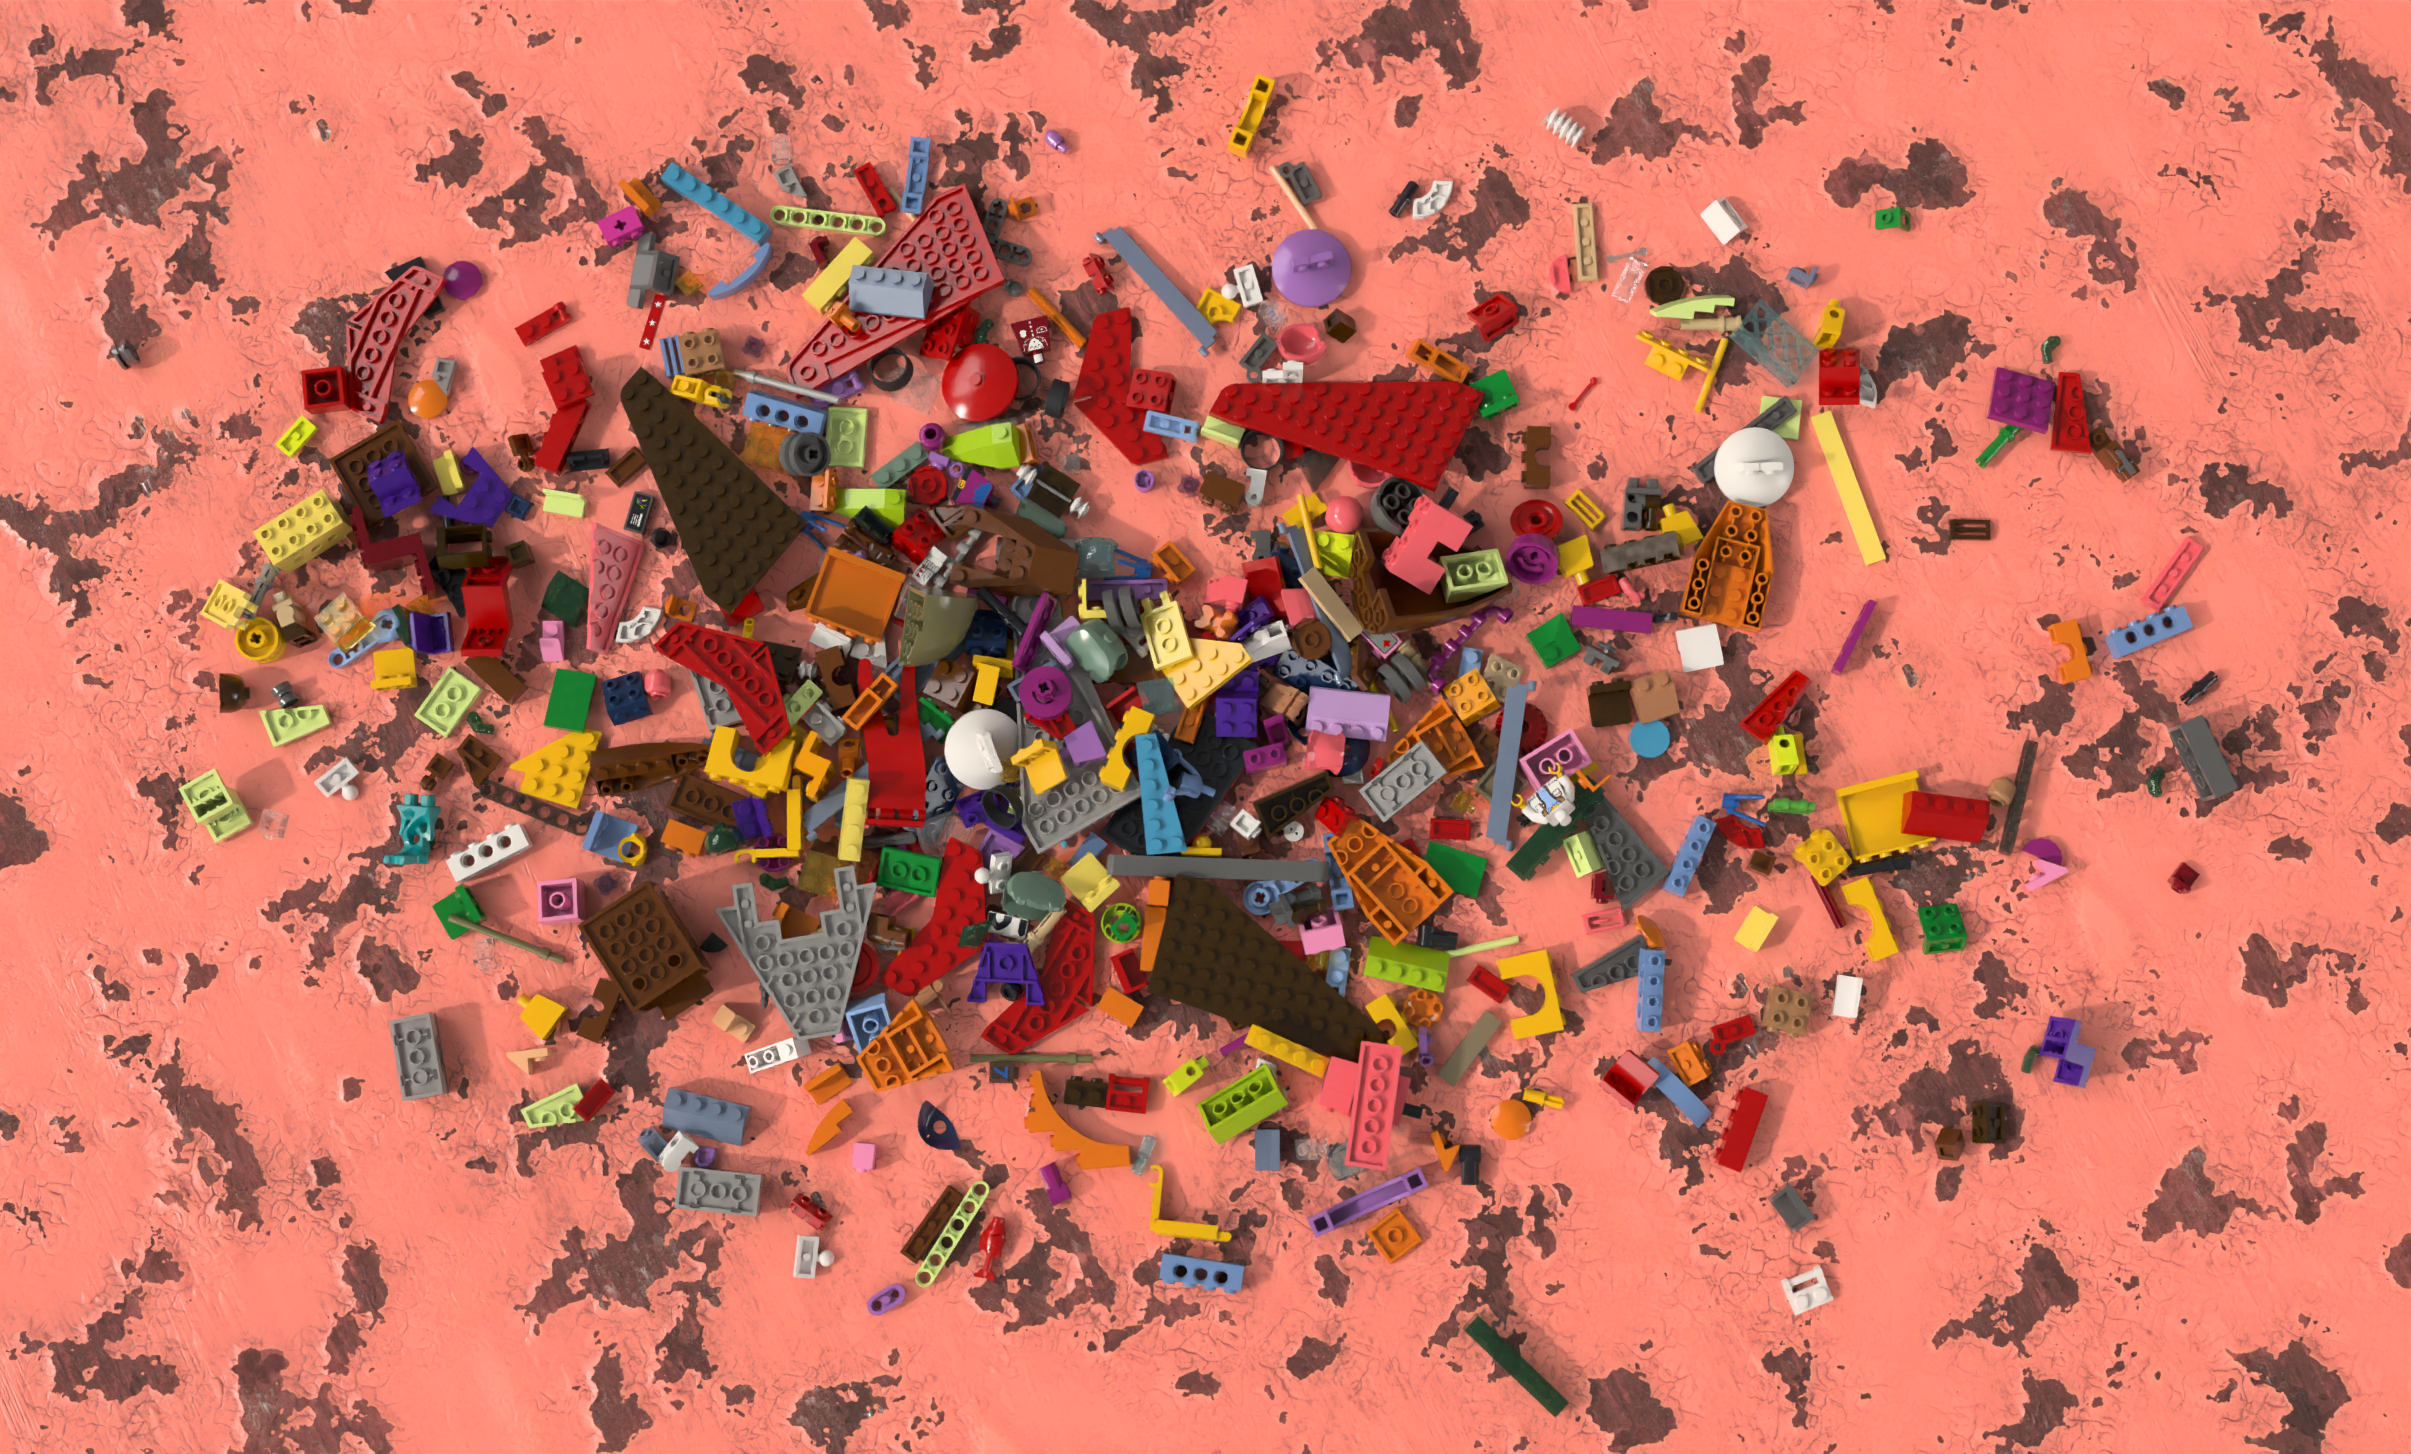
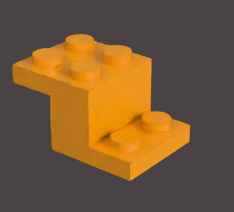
(814, 767)

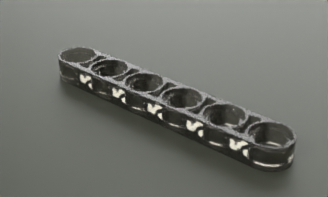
(2016, 807)
(535, 808)

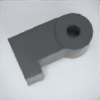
(1262, 543)

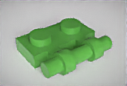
(1789, 806)

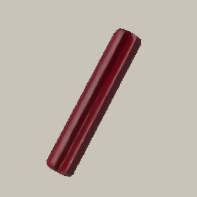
(1830, 904)

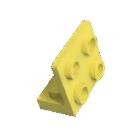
(1084, 613)
(1089, 881)

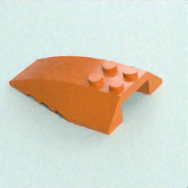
(1388, 880)

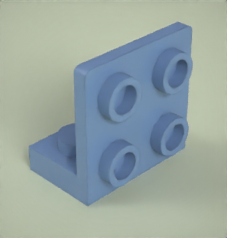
(606, 835)

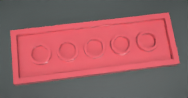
(1373, 1105)

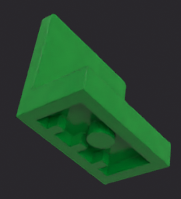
(1498, 394)
(929, 713)
(461, 904)
(1942, 929)

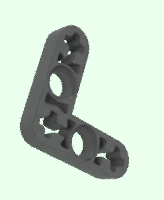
(993, 236)

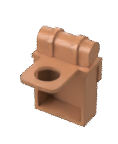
(1285, 701)
(931, 993)

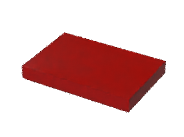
(1266, 579)

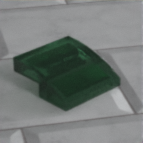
(404, 630)

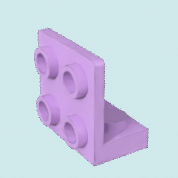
(1056, 642)

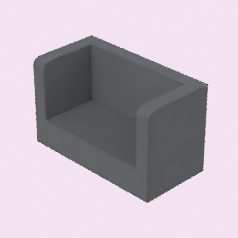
(1791, 1207)

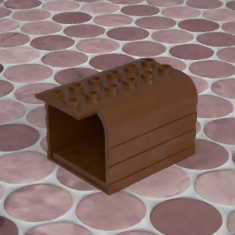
(648, 952)

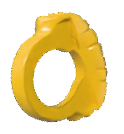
(639, 859)

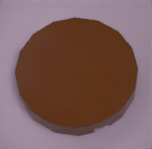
(1311, 640)

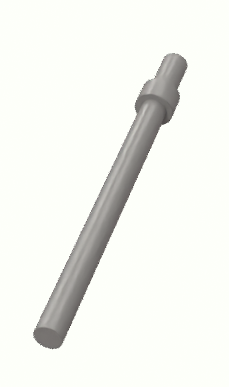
(754, 377)

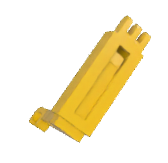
(795, 829)
(1180, 1229)

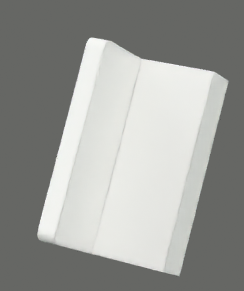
(1723, 220)
(829, 638)
(1847, 996)

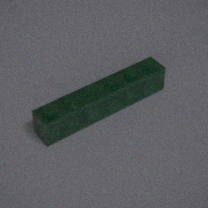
(1550, 837)
(1515, 1365)

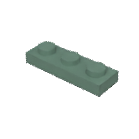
(900, 466)

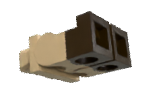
(292, 620)

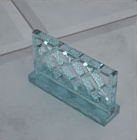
(1767, 357)

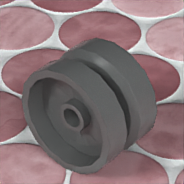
(804, 454)
(1120, 608)
(1401, 678)

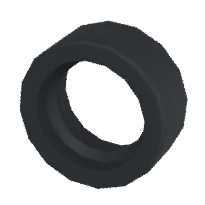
(1057, 398)

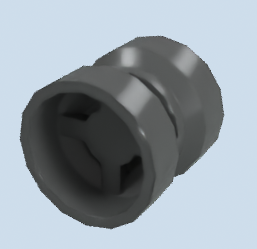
(285, 694)

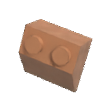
(1654, 697)

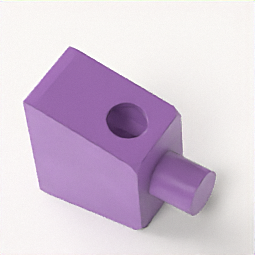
(1083, 746)

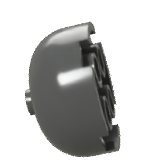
(1393, 504)

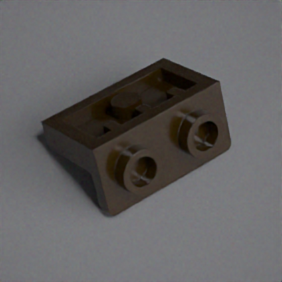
(1085, 1092)
(1988, 1122)

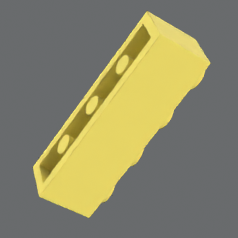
(835, 278)
(853, 819)

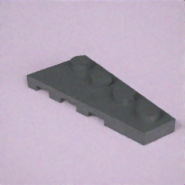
(1611, 967)

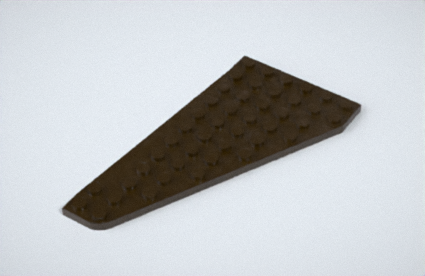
(717, 503)
(1237, 970)

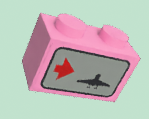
(1381, 645)

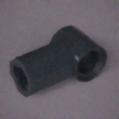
(1431, 938)
(1470, 1158)

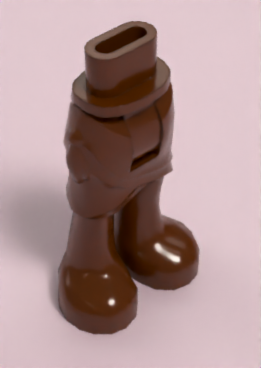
(876, 552)

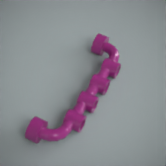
(1465, 633)

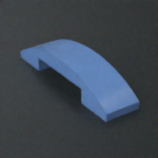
(916, 175)
(723, 291)
(1339, 887)
(1680, 1094)

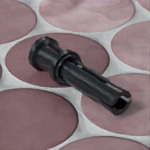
(1009, 617)
(1888, 864)

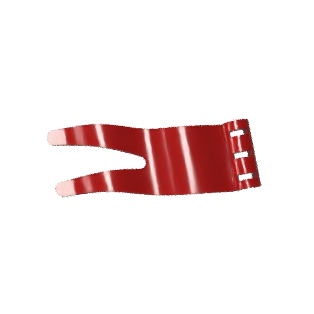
(895, 761)

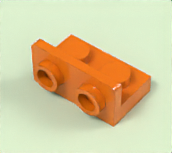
(640, 196)
(823, 491)
(1690, 1062)

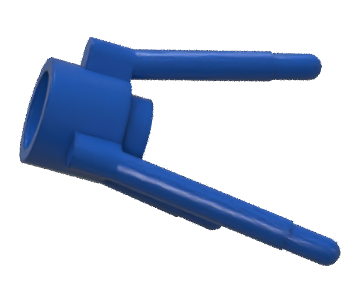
(811, 519)
(1142, 567)
(1731, 801)

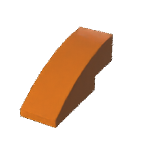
(1437, 361)
(870, 701)
(1152, 932)
(829, 1126)

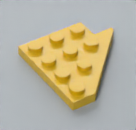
(1208, 670)
(560, 768)

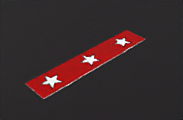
(652, 322)

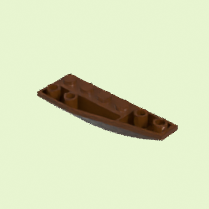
(644, 765)

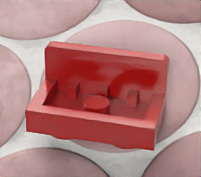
(1335, 814)

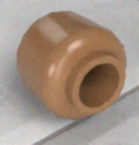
(2001, 792)

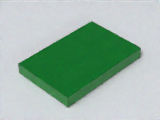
(570, 700)
(1457, 868)
(909, 871)

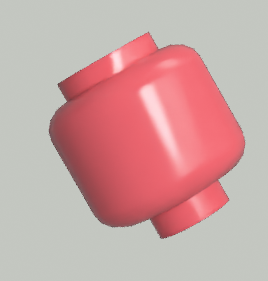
(657, 684)

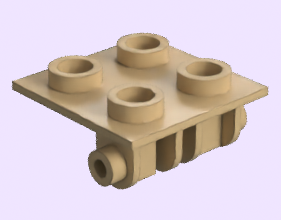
(1500, 675)

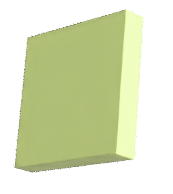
(1789, 428)

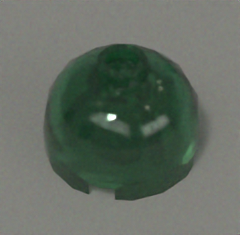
(723, 839)

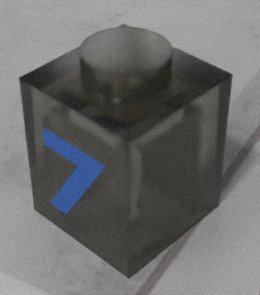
(1003, 1072)

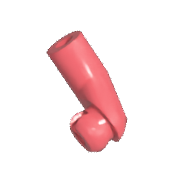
(1628, 589)

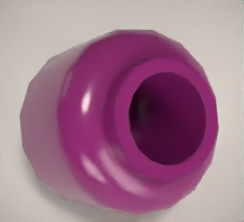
(926, 436)

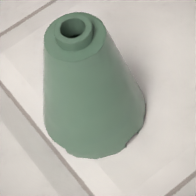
(1042, 517)

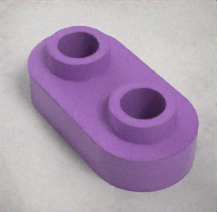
(887, 1299)

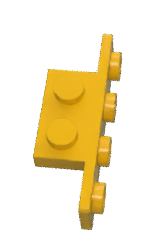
(1668, 358)

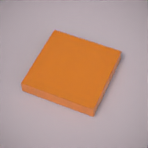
(1394, 1235)

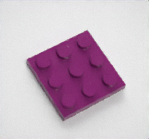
(2021, 400)

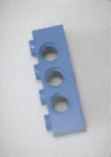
(753, 410)
(2178, 622)
(1688, 856)
(1650, 989)
(1171, 1261)

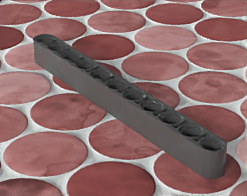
(1217, 868)

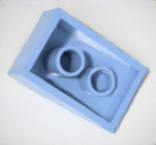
(868, 1018)

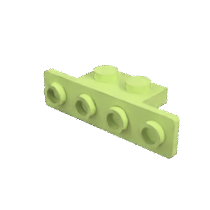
(800, 701)

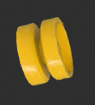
(272, 641)

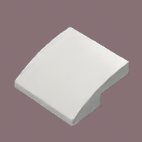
(1699, 647)

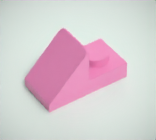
(553, 641)
(2048, 873)

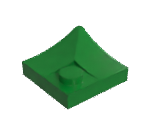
(1553, 641)

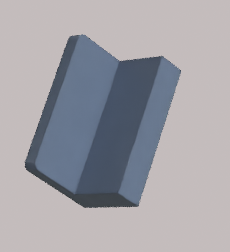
(1267, 1150)

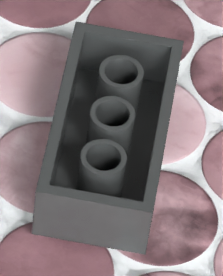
(2202, 758)

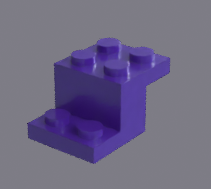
(394, 483)
(1238, 705)
(2072, 1057)

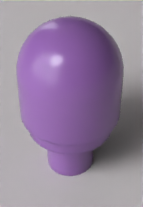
(1056, 141)

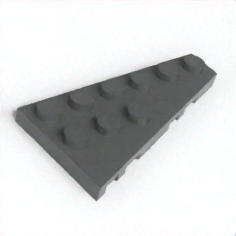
(1625, 855)

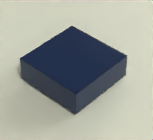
(519, 507)

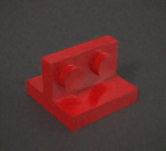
(1494, 316)

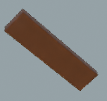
(932, 1224)

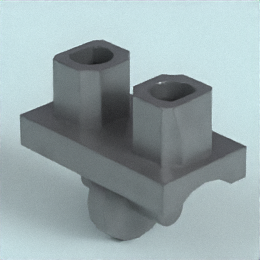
(1594, 652)

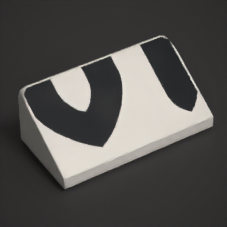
(1008, 925)

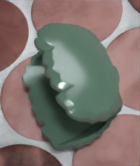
(1097, 649)
(1032, 896)

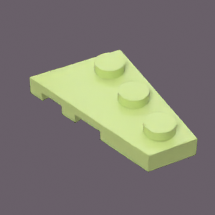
(293, 723)
(554, 1108)

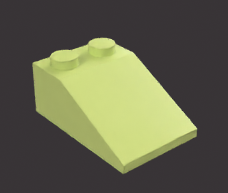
(1471, 574)

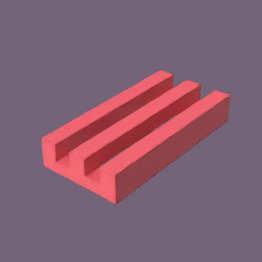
(1586, 924)

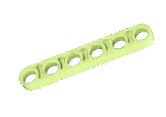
(827, 225)
(949, 1231)

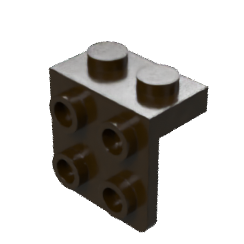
(1609, 703)

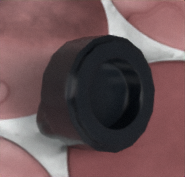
(660, 538)
(1011, 991)

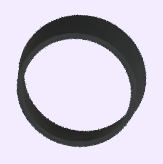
(1022, 360)
(898, 383)
(1252, 433)
(993, 812)

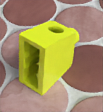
(1783, 753)
(1179, 1080)

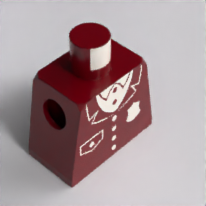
(1033, 337)

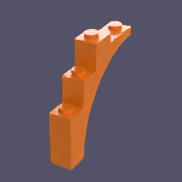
(1046, 1118)

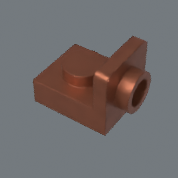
(1248, 848)

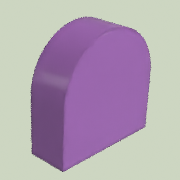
(705, 1156)

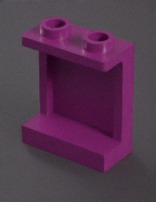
(1264, 759)

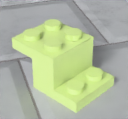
(215, 805)

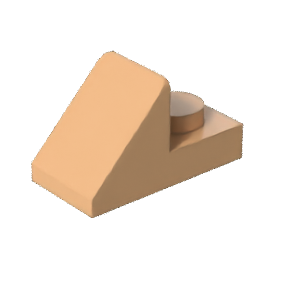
(733, 1023)
(523, 1059)

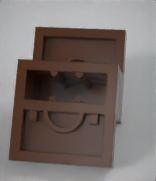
(955, 687)

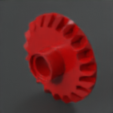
(1538, 512)
(1536, 729)
(867, 969)

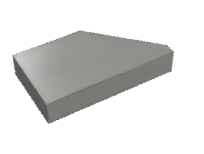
(789, 182)
(444, 373)

